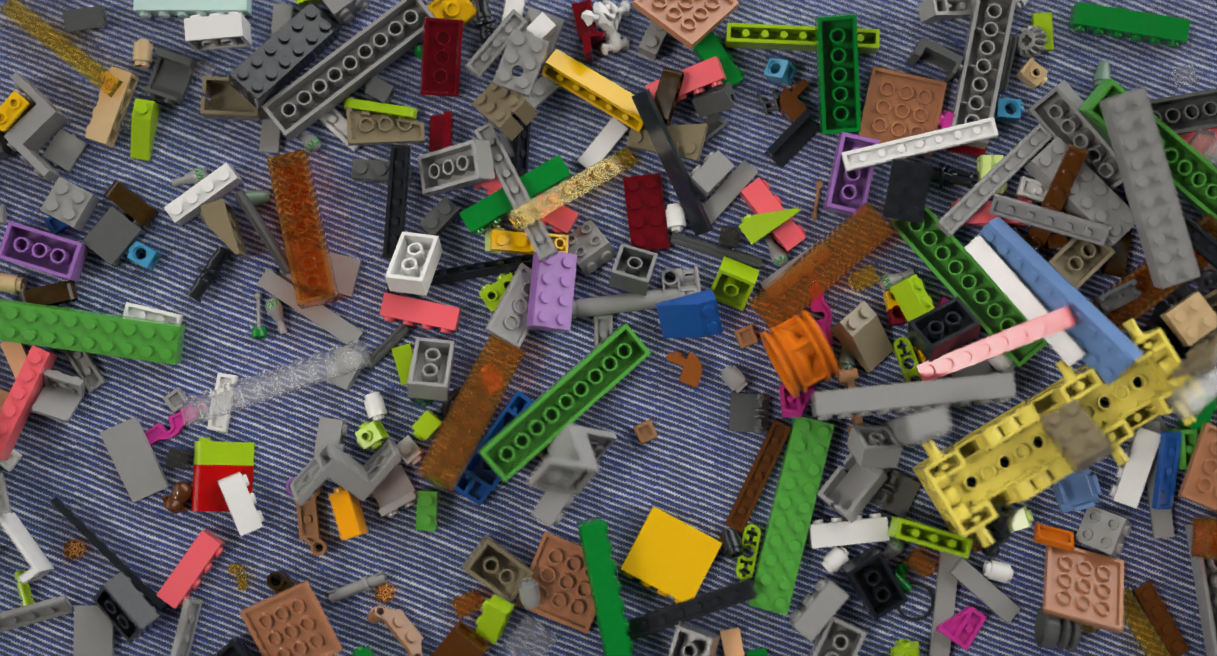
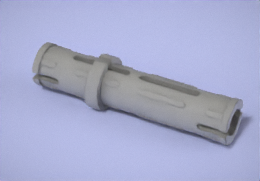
(363, 584)

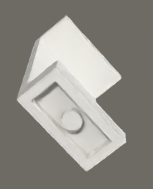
(27, 546)

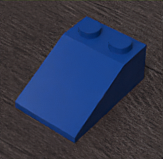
(690, 316)

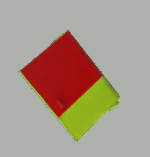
(215, 462)

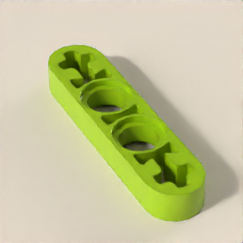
(381, 108)
(907, 373)

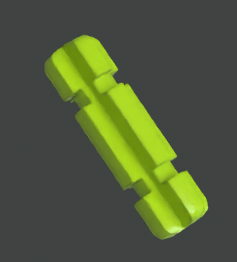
(23, 589)

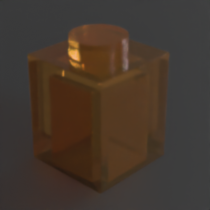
(920, 563)
(467, 603)

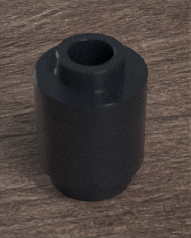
(731, 543)

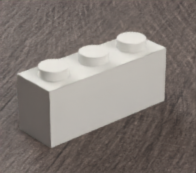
(241, 503)

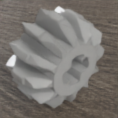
(1031, 41)

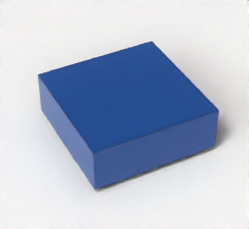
(55, 225)

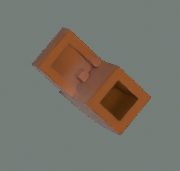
(691, 366)

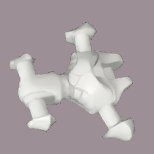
(607, 17)

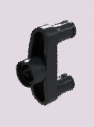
(1205, 281)

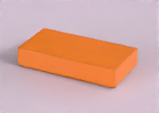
(1053, 536)

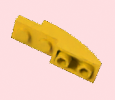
(520, 244)

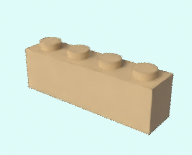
(104, 116)

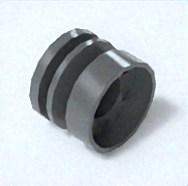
(1056, 631)

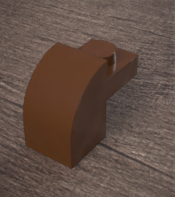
(788, 102)

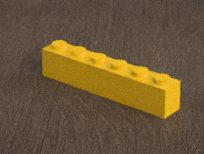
(593, 88)

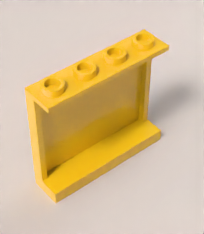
(670, 556)

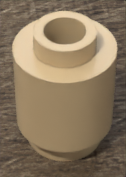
(142, 53)
(12, 283)

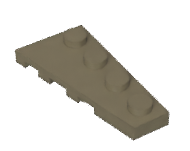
(375, 129)
(687, 140)
(1200, 358)

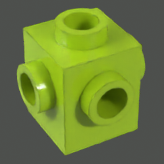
(371, 435)
(905, 647)

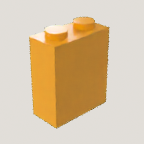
(348, 513)

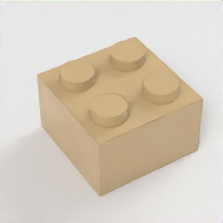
(1190, 319)

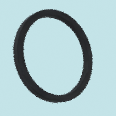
(931, 607)

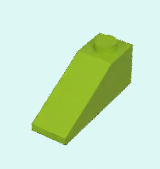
(143, 128)
(762, 224)

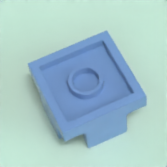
(1077, 491)

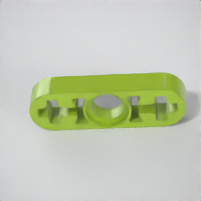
(756, 538)

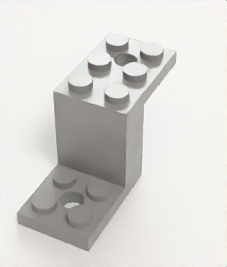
(527, 53)
(35, 128)
(572, 459)
(345, 471)

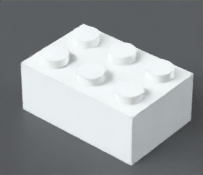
(217, 31)
(414, 263)

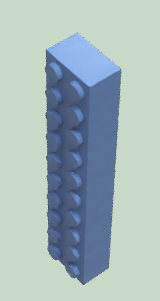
(1105, 345)

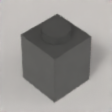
(379, 90)

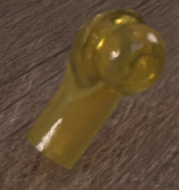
(240, 575)

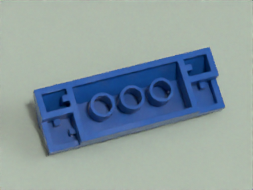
(477, 477)

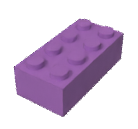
(848, 189)
(43, 251)
(552, 293)

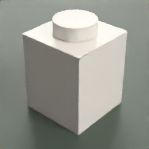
(542, 27)

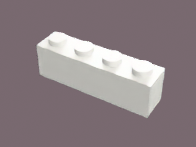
(204, 192)
(1134, 473)
(843, 532)

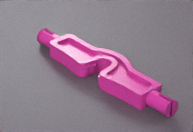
(819, 305)
(159, 432)

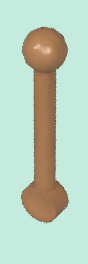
(819, 184)

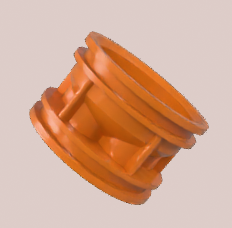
(799, 353)

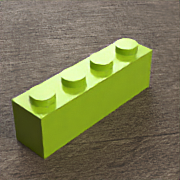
(930, 537)

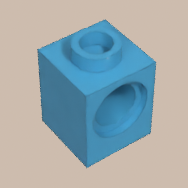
(780, 71)
(1000, 113)
(151, 258)

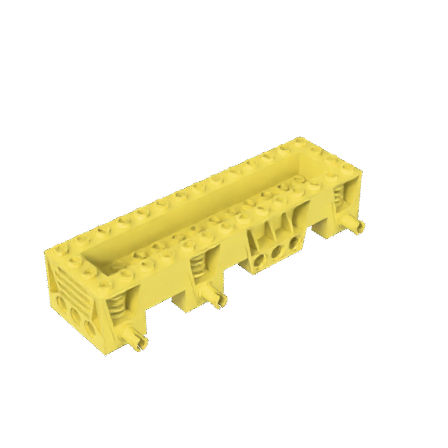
(1013, 434)

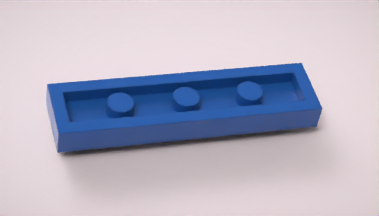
(1166, 470)

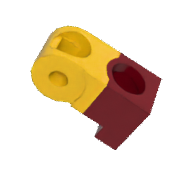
(894, 312)

